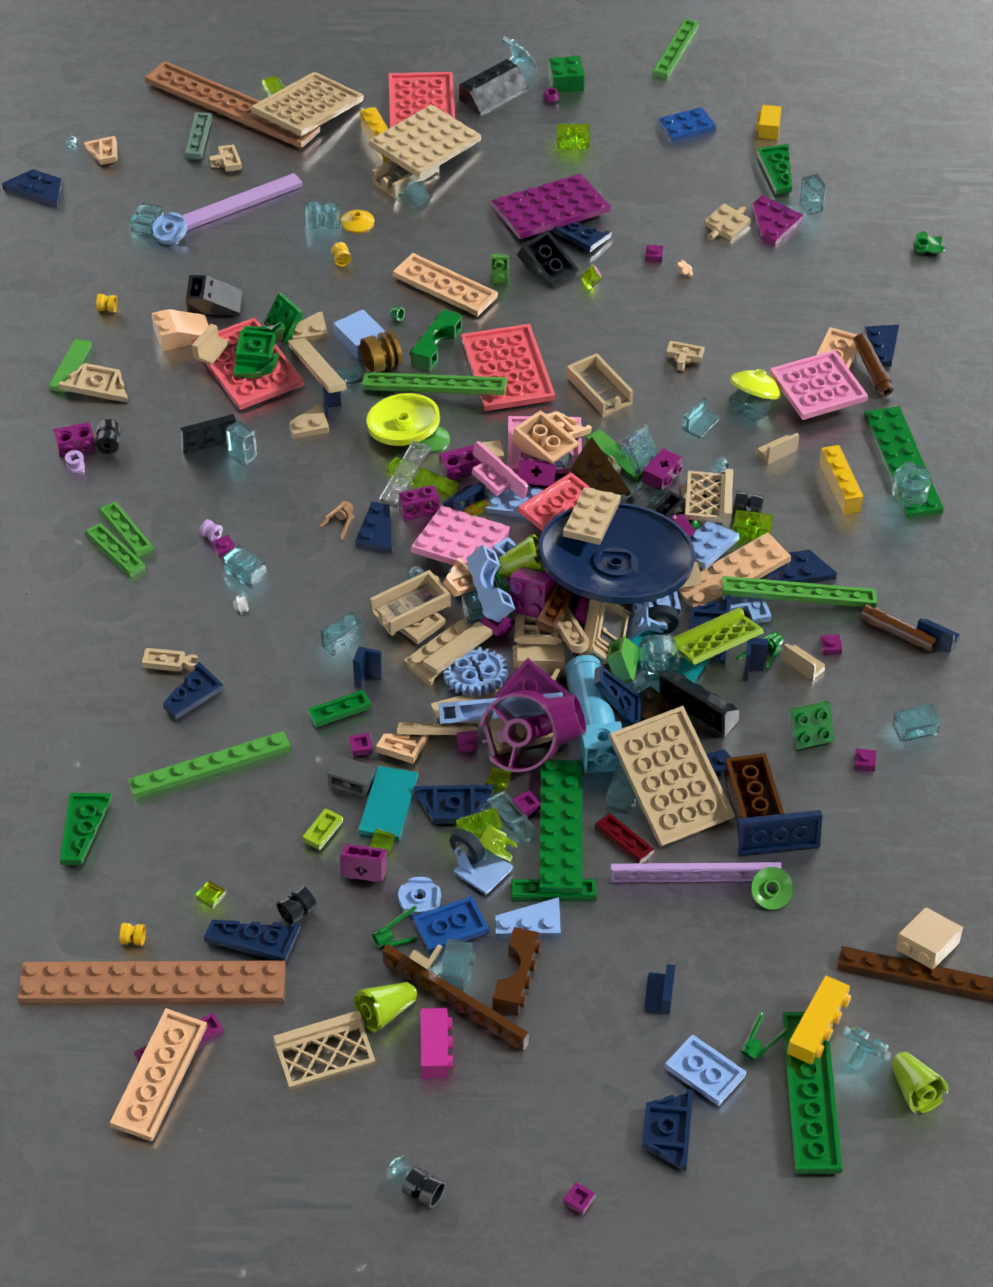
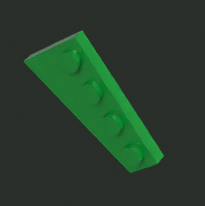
(777, 167)
(81, 825)

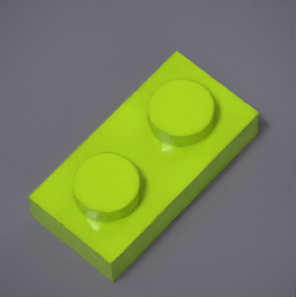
(322, 829)

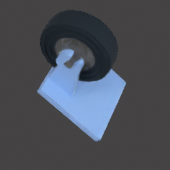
(656, 619)
(476, 863)

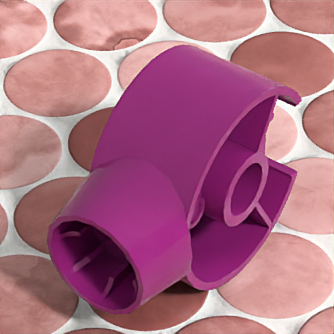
(563, 719)

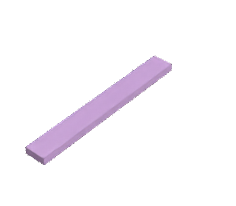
(242, 201)
(687, 872)

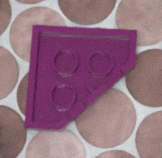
(774, 219)
(533, 678)

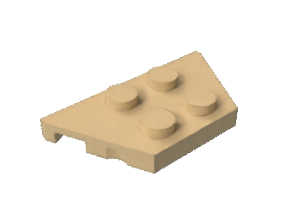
(96, 382)

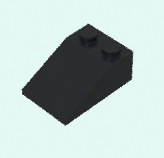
(547, 259)

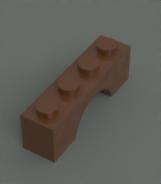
(510, 992)

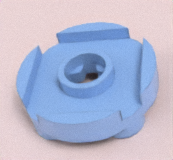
(169, 236)
(417, 886)

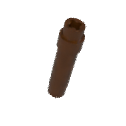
(871, 361)
(882, 620)

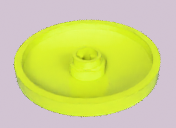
(403, 419)

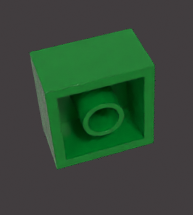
(566, 74)

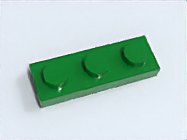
(339, 708)

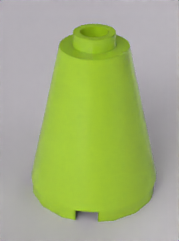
(522, 555)
(383, 1003)
(918, 1083)

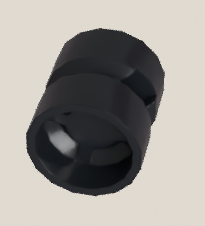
(107, 436)
(748, 503)
(294, 906)
(422, 1186)

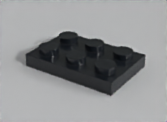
(205, 434)

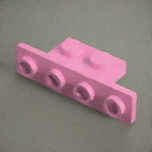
(496, 474)

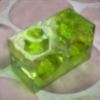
(479, 822)

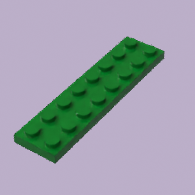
(897, 447)
(561, 827)
(812, 1108)

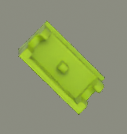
(496, 842)

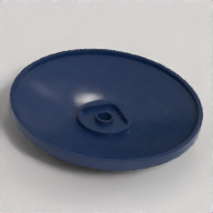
(648, 547)

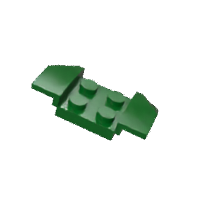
(256, 350)

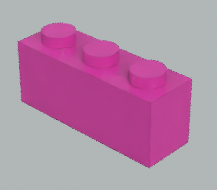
(435, 1043)

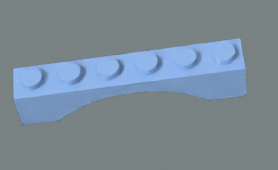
(473, 709)

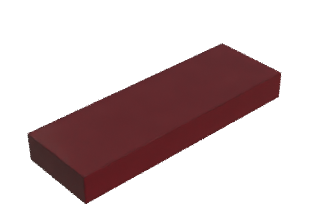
(624, 838)

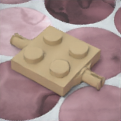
(727, 222)

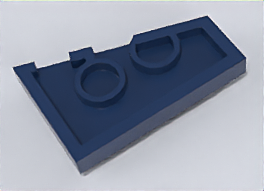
(376, 529)
(620, 695)

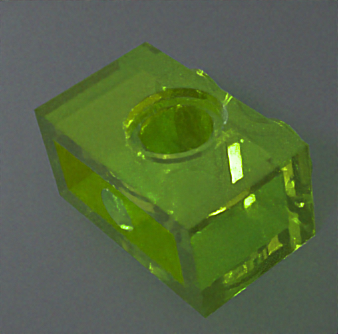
(573, 136)
(752, 524)

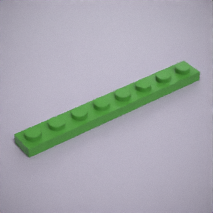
(434, 383)
(798, 592)
(209, 764)

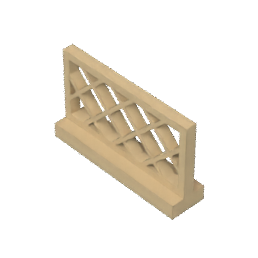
(723, 497)
(322, 1031)

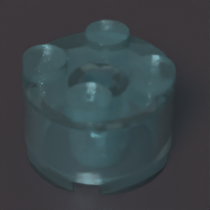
(911, 484)
(658, 655)

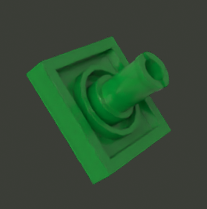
(284, 311)
(811, 725)

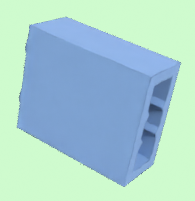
(353, 328)

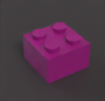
(530, 591)

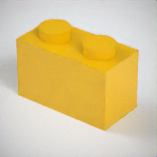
(768, 122)

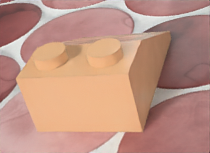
(177, 328)
(543, 438)

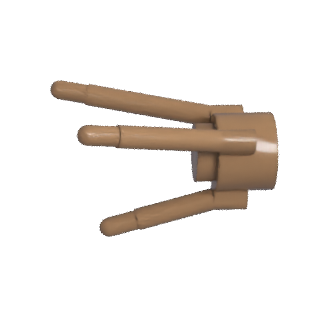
(342, 512)

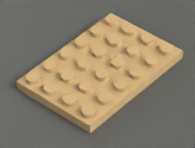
(307, 103)
(425, 140)
(671, 776)

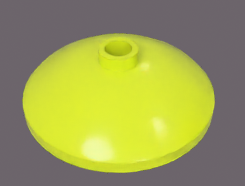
(756, 383)

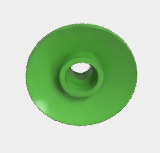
(438, 440)
(781, 885)

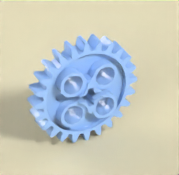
(487, 666)

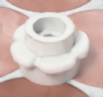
(240, 605)

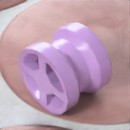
(74, 461)
(210, 530)

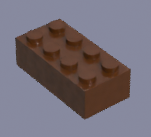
(752, 786)

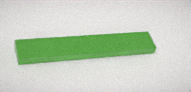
(675, 49)

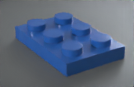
(686, 124)
(452, 921)

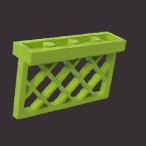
(703, 637)

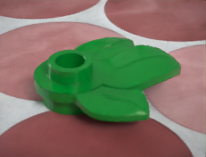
(928, 244)

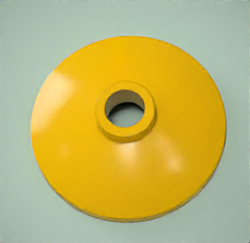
(357, 221)

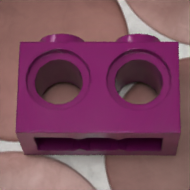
(74, 437)
(458, 462)
(418, 503)

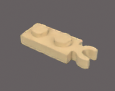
(168, 660)

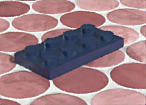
(779, 832)

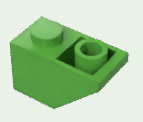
(499, 268)
(623, 659)

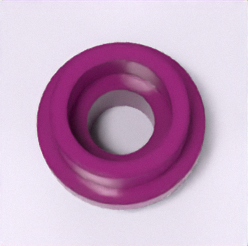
(550, 95)

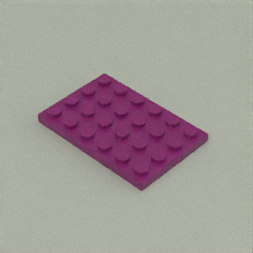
(550, 206)

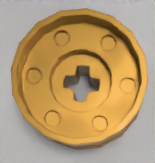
(381, 351)

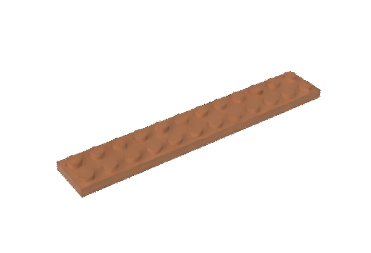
(220, 100)
(152, 982)

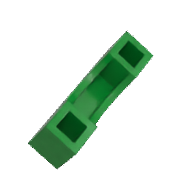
(445, 326)

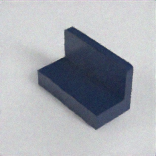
(330, 400)
(466, 497)
(945, 637)
(755, 655)
(366, 664)
(659, 991)

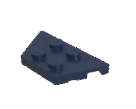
(36, 186)
(803, 568)
(704, 613)
(452, 802)
(668, 1128)

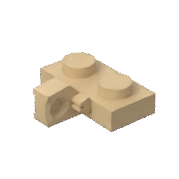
(227, 157)
(684, 353)

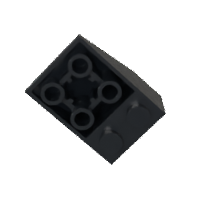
(212, 296)
(661, 501)

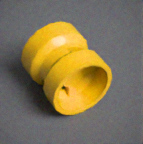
(341, 254)
(106, 303)
(132, 934)

